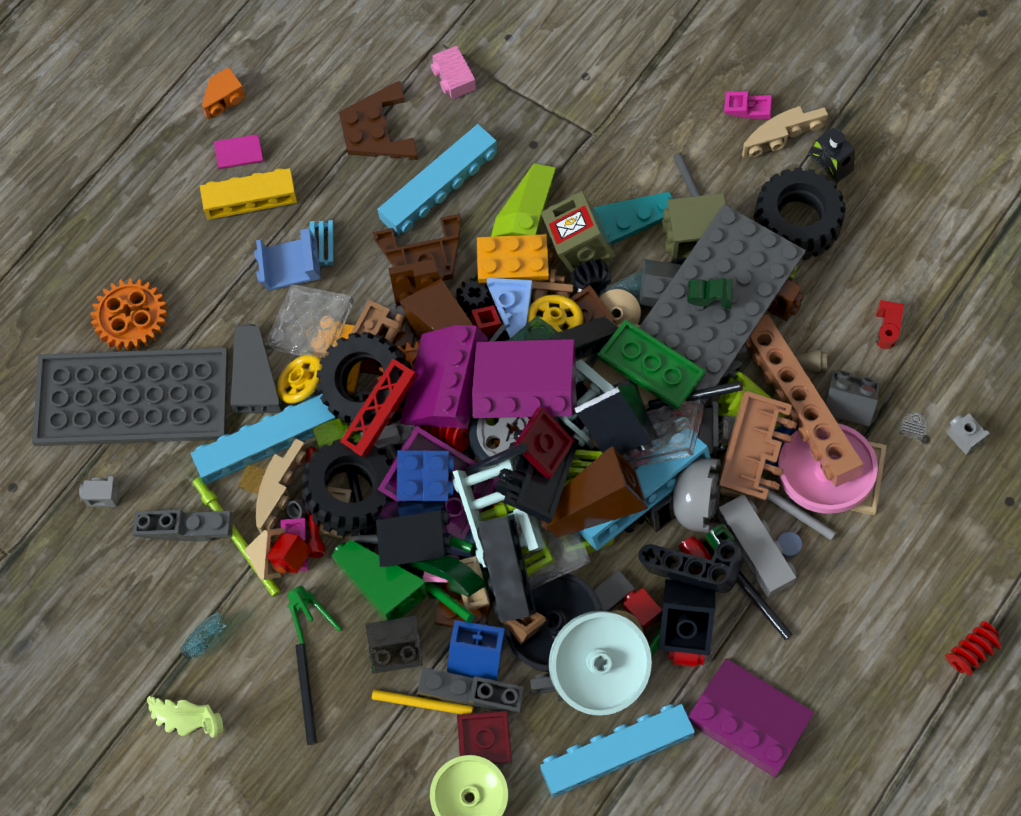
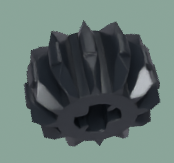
(591, 273)
(473, 290)

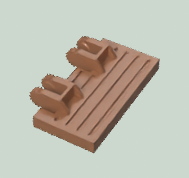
(753, 444)

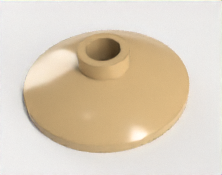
(624, 302)

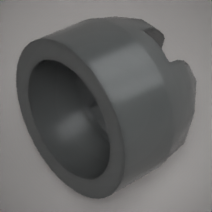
(296, 509)

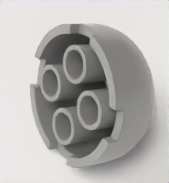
(697, 495)

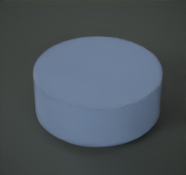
(790, 544)

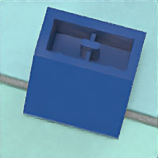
(476, 650)

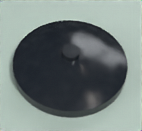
(559, 604)

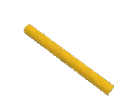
(421, 702)

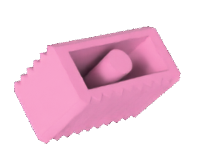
(453, 72)

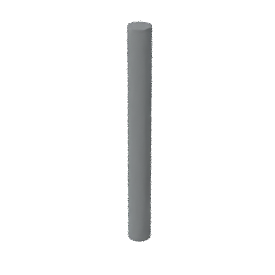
(800, 514)

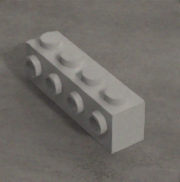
(756, 545)

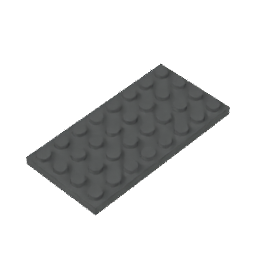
(713, 334)
(130, 397)

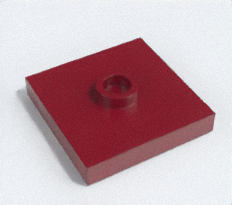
(545, 442)
(485, 736)

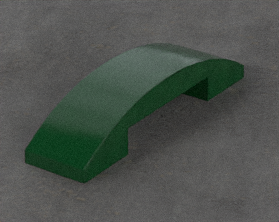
(460, 576)

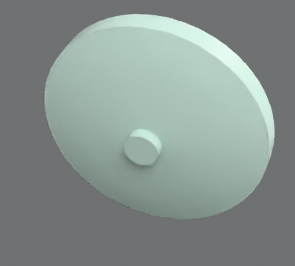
(600, 663)

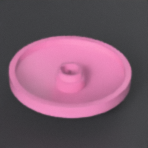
(807, 484)

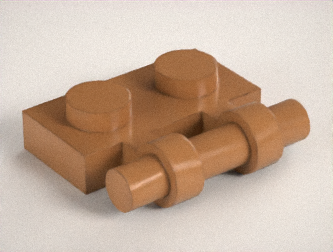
(375, 318)

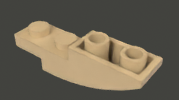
(775, 132)
(272, 492)

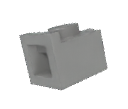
(967, 440)
(99, 492)

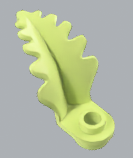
(185, 716)

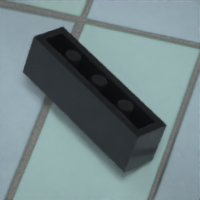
(506, 568)

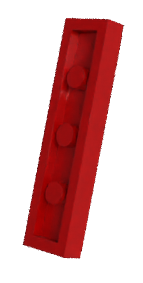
(384, 411)

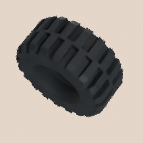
(809, 189)
(341, 361)
(334, 513)

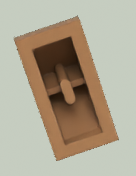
(526, 627)

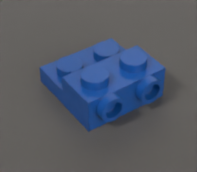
(424, 475)

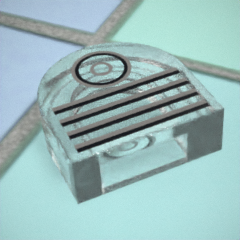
(913, 426)

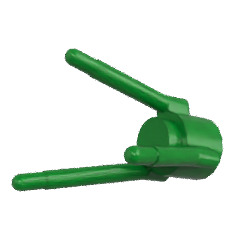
(300, 601)

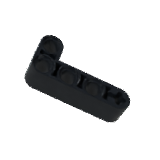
(589, 336)
(689, 563)

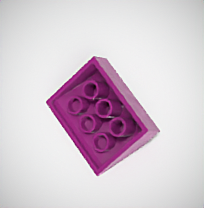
(523, 376)
(445, 378)
(423, 441)
(750, 717)

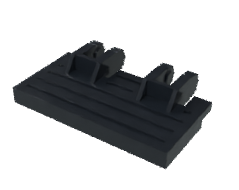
(531, 490)

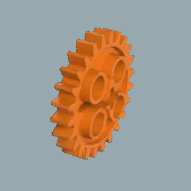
(133, 333)

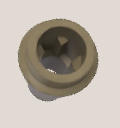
(813, 361)

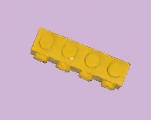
(248, 193)

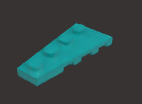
(632, 216)

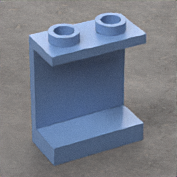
(288, 262)

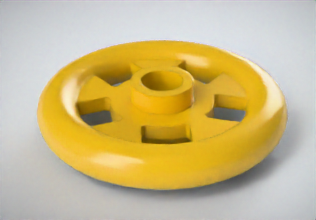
(556, 316)
(298, 378)

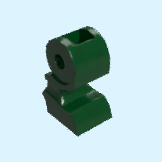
(705, 292)
(716, 536)

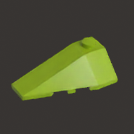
(523, 209)

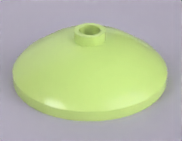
(469, 776)

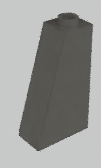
(252, 376)

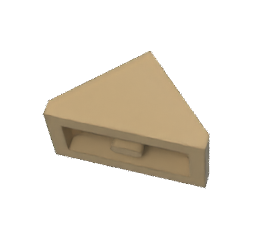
(258, 551)

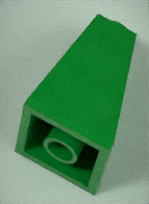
(387, 589)

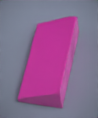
(238, 151)

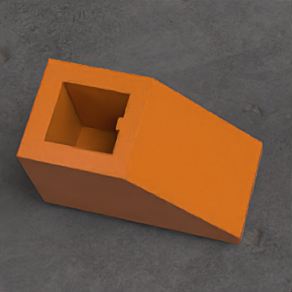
(221, 93)

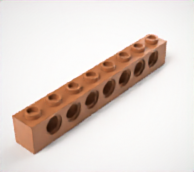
(837, 470)

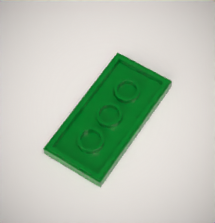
(651, 364)

